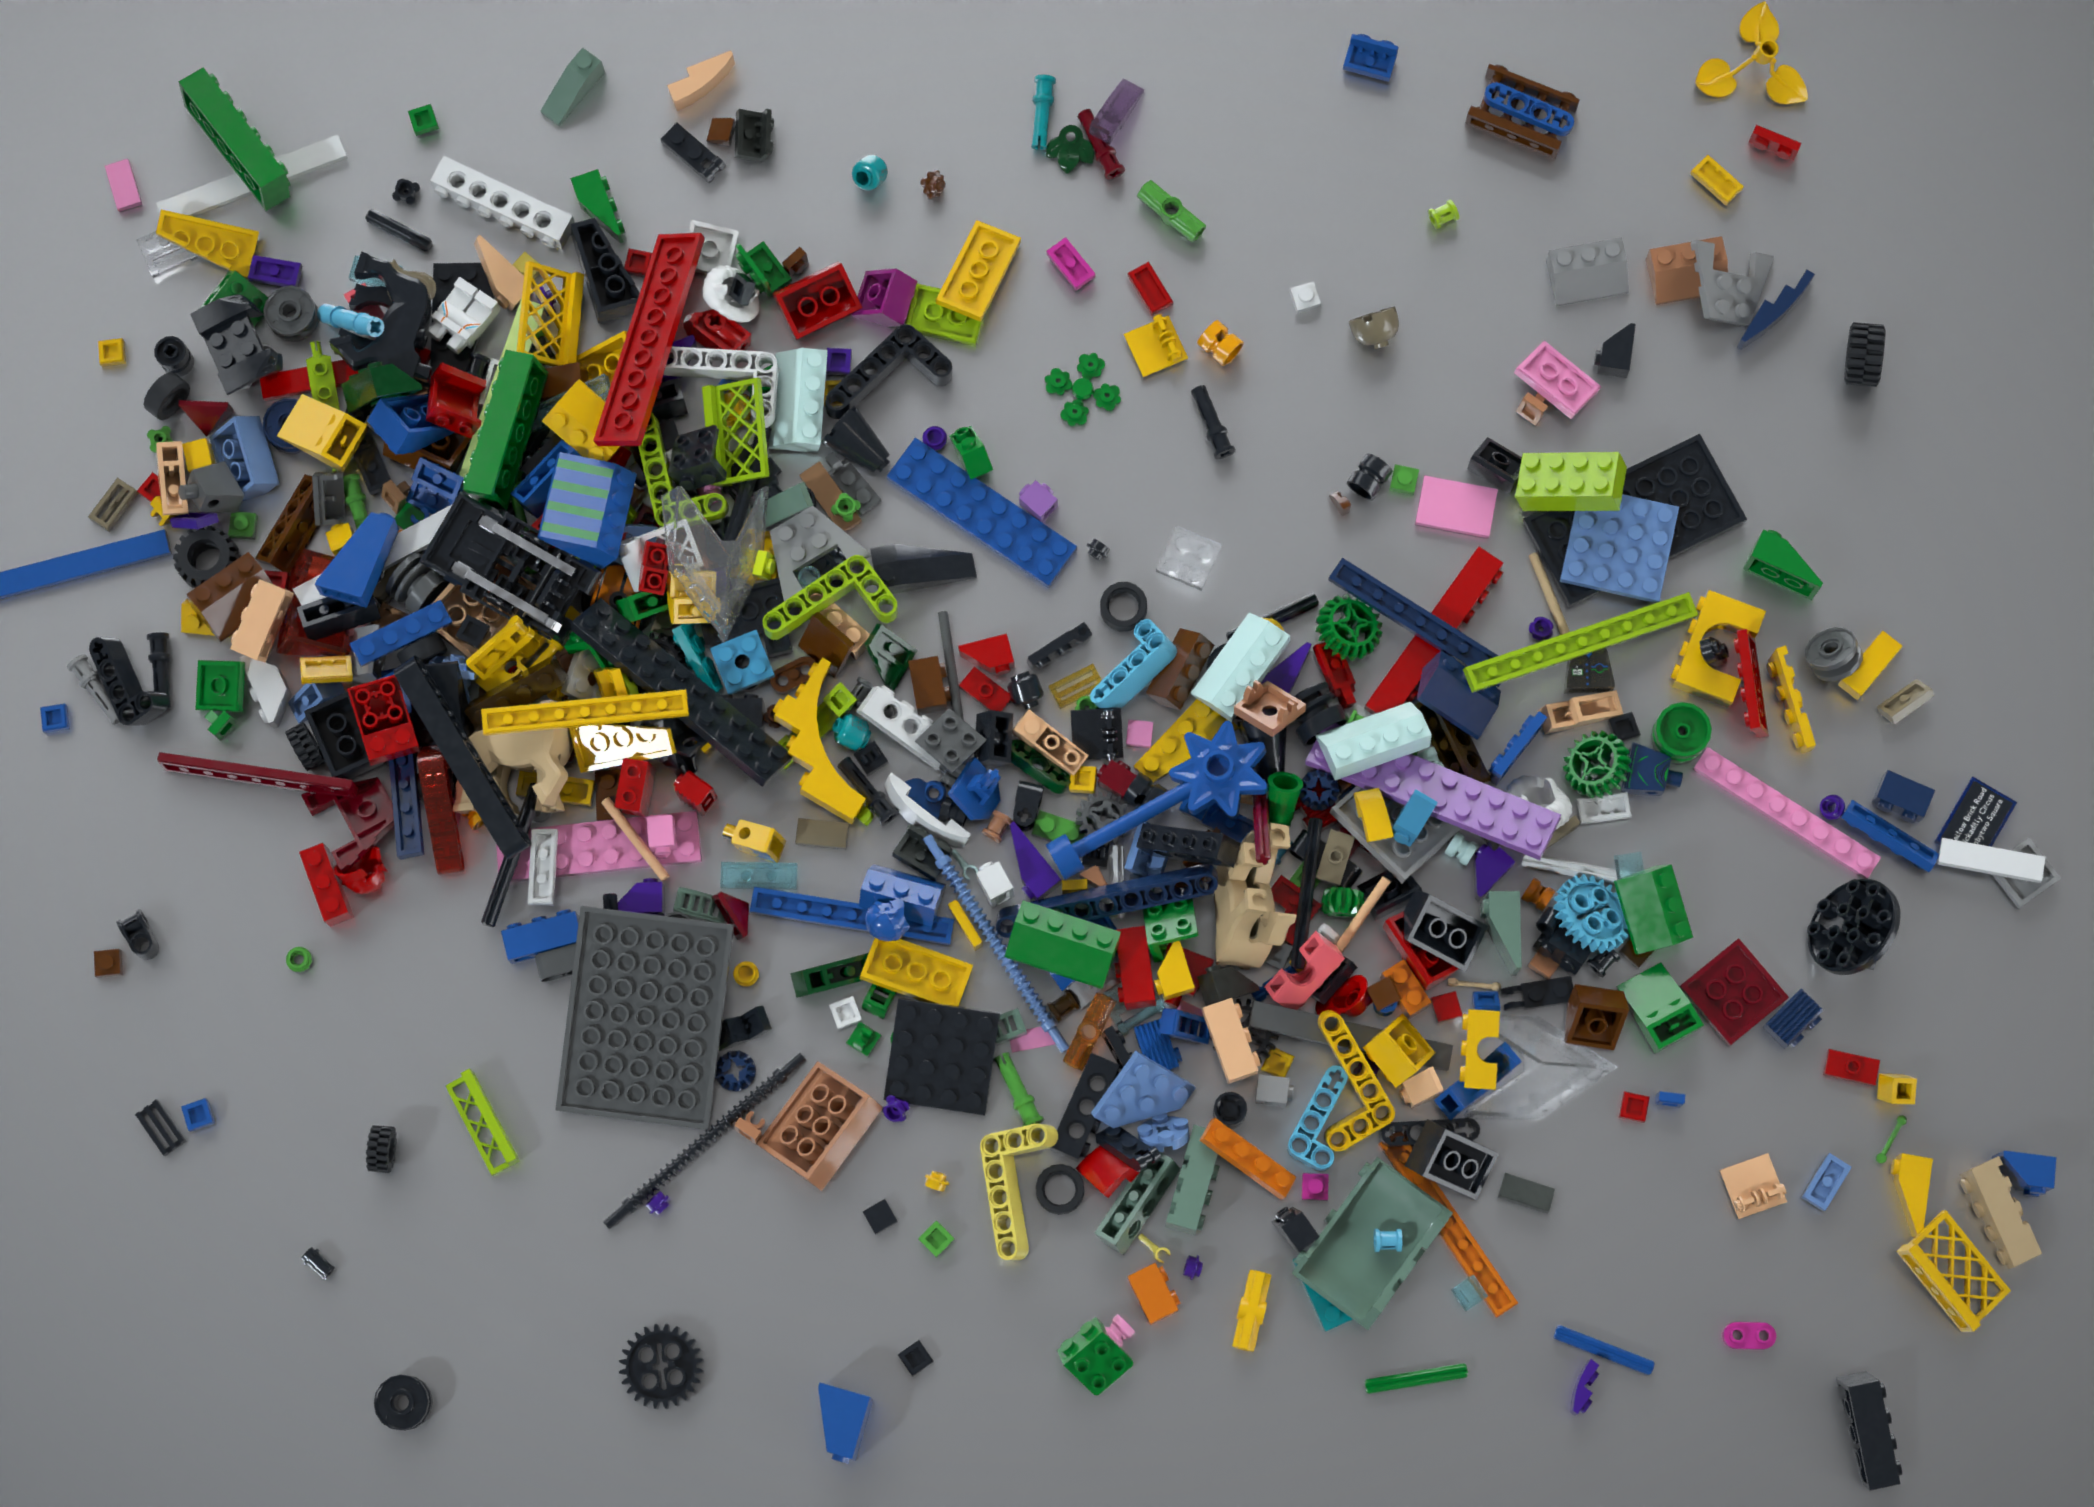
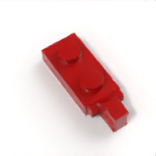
(1337, 674)

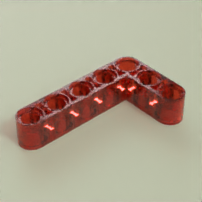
(439, 810)

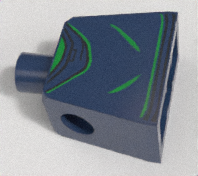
(1649, 772)

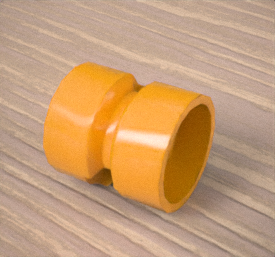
(1220, 343)

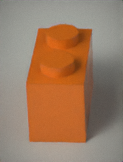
(1413, 995)
(1153, 1293)

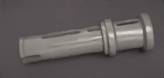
(90, 680)

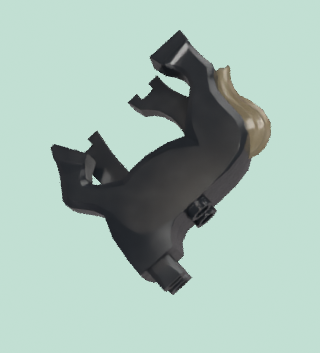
(405, 322)

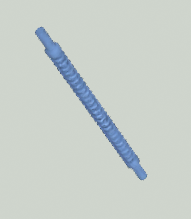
(1048, 1024)

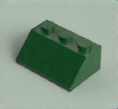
(377, 382)

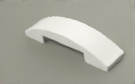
(916, 815)

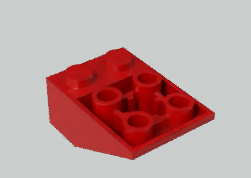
(383, 720)

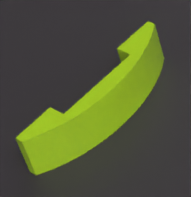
(834, 705)

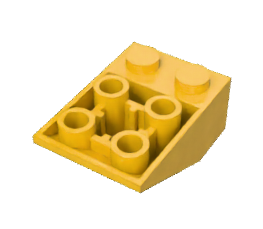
(323, 432)

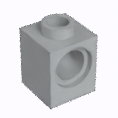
(1273, 1090)

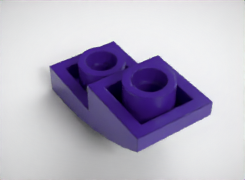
(1580, 1398)

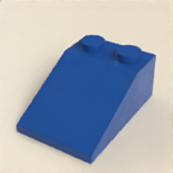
(404, 424)

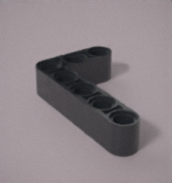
(885, 366)

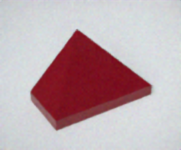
(207, 414)
(734, 912)

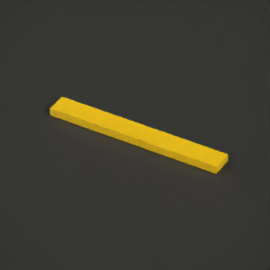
(584, 712)

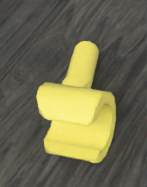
(1153, 1247)

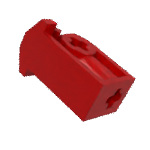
(716, 331)

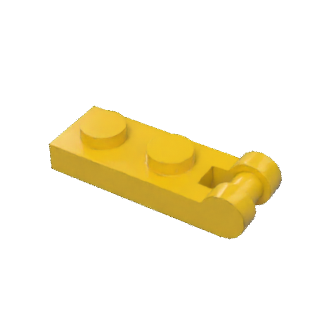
(500, 648)

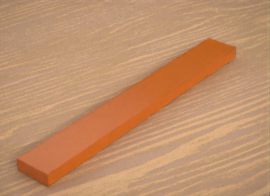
(1457, 1235)

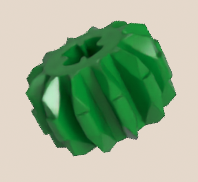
(1342, 902)

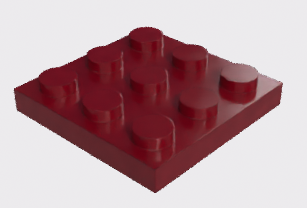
(1733, 992)

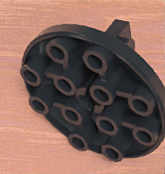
(1854, 927)

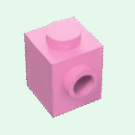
(661, 834)

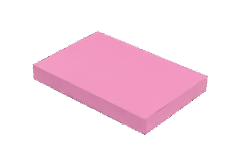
(1557, 379)
(1456, 506)

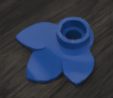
(920, 794)

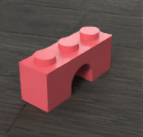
(1294, 989)

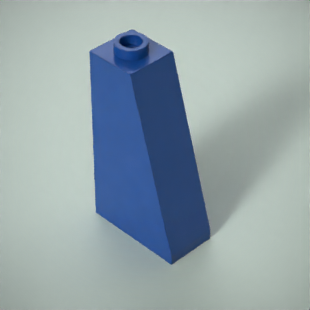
(360, 562)

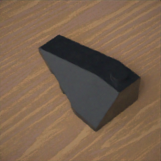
(915, 568)

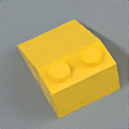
(603, 357)

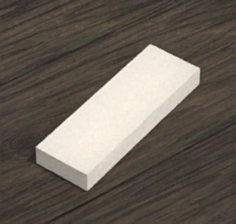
(542, 867)

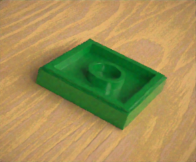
(220, 685)

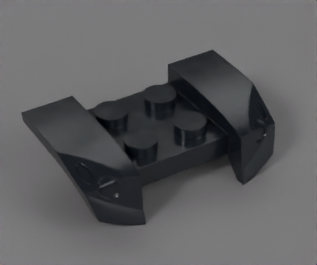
(235, 343)

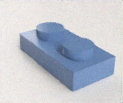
(1826, 1182)

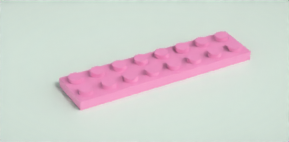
(606, 848)

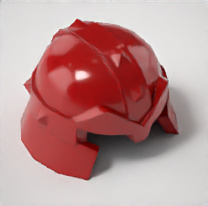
(366, 874)

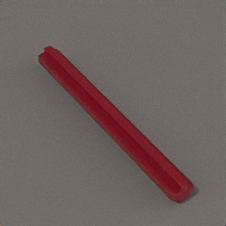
(1261, 828)

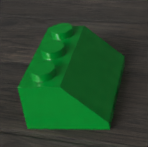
(1653, 908)

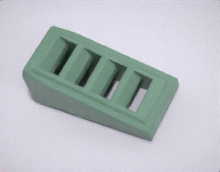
(693, 894)
(1021, 1030)

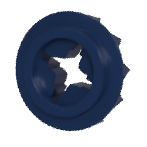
(1327, 798)
(745, 1076)

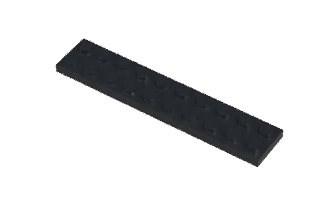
(660, 672)

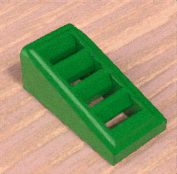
(879, 1010)

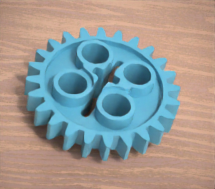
(1587, 897)

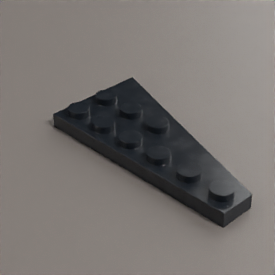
(445, 276)

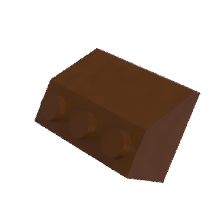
(444, 452)
(226, 594)

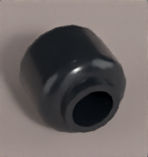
(1025, 690)

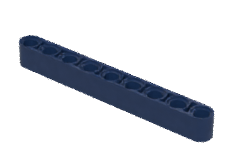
(1117, 893)

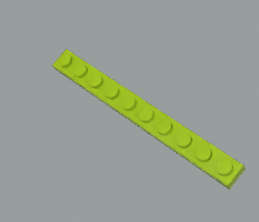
(1580, 642)

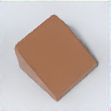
(1094, 877)
(1543, 965)

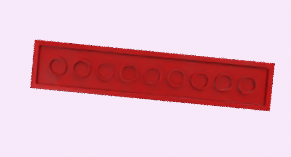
(649, 340)

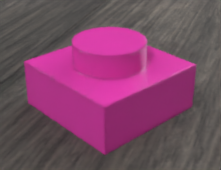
(1315, 1186)

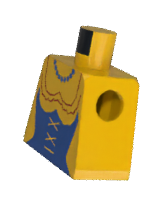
(755, 840)

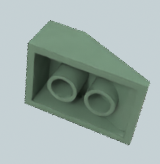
(1503, 917)

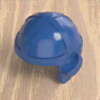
(887, 920)

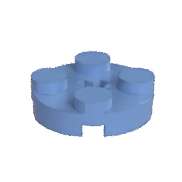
(1164, 1132)

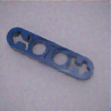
(1531, 104)

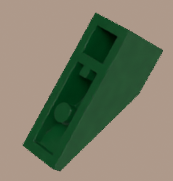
(828, 976)

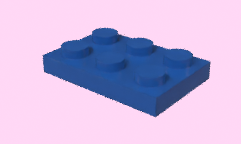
(1516, 747)

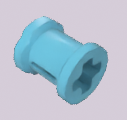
(1387, 1240)

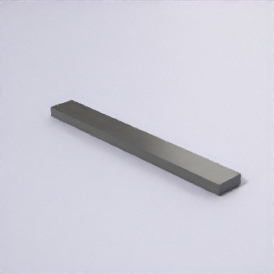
(1305, 1026)

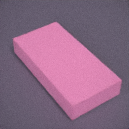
(123, 185)

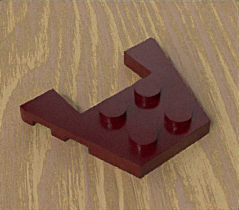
(367, 817)

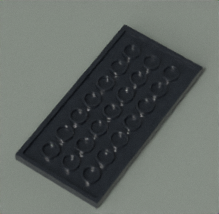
(1677, 477)

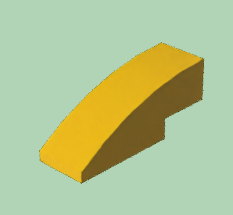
(1874, 661)

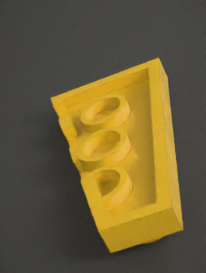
(1791, 699)
(1171, 746)

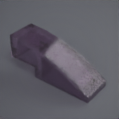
(1115, 111)

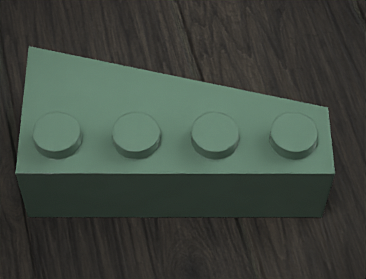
(1193, 1185)

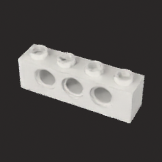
(873, 711)

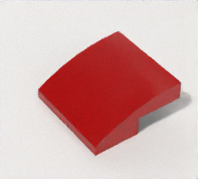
(1105, 1170)

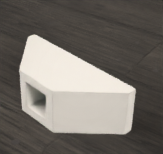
(268, 688)

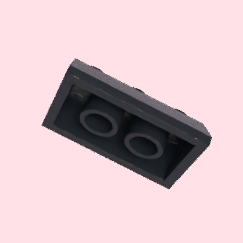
(1442, 929)

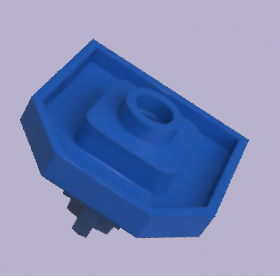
(976, 790)

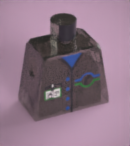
(1589, 674)

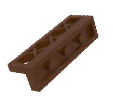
(297, 530)

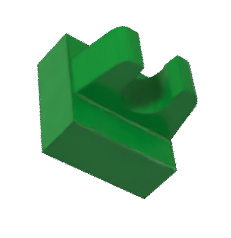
(220, 724)
(863, 1039)

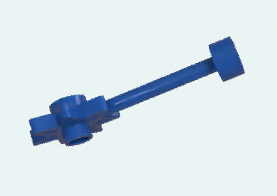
(1214, 774)

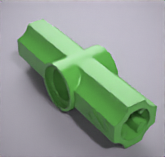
(1160, 201)

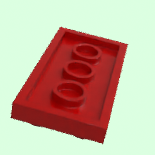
(1752, 689)

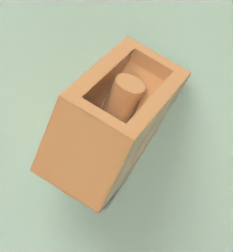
(1421, 1088)

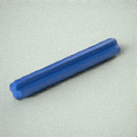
(1604, 1350)

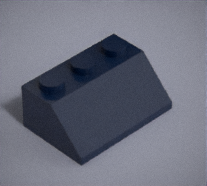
(1449, 695)

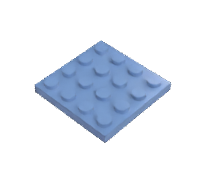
(1621, 549)

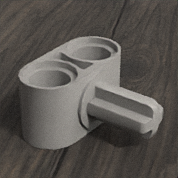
(1085, 993)

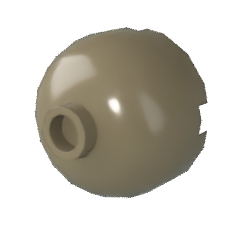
(1375, 327)

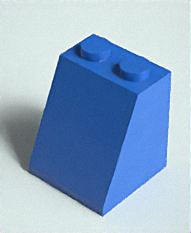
(843, 1421)

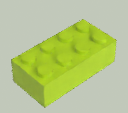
(1571, 481)

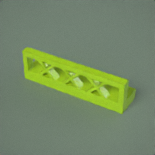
(490, 1118)

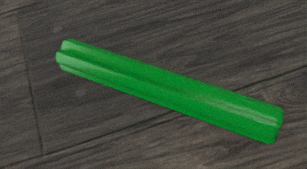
(1416, 1378)

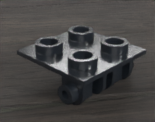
(1098, 732)

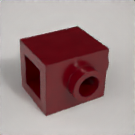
(1115, 778)

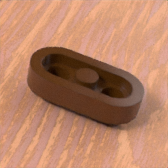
(793, 673)

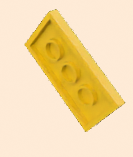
(978, 270)
(916, 972)

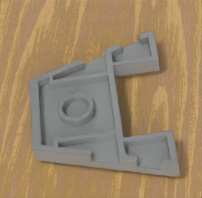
(1728, 295)
(805, 540)

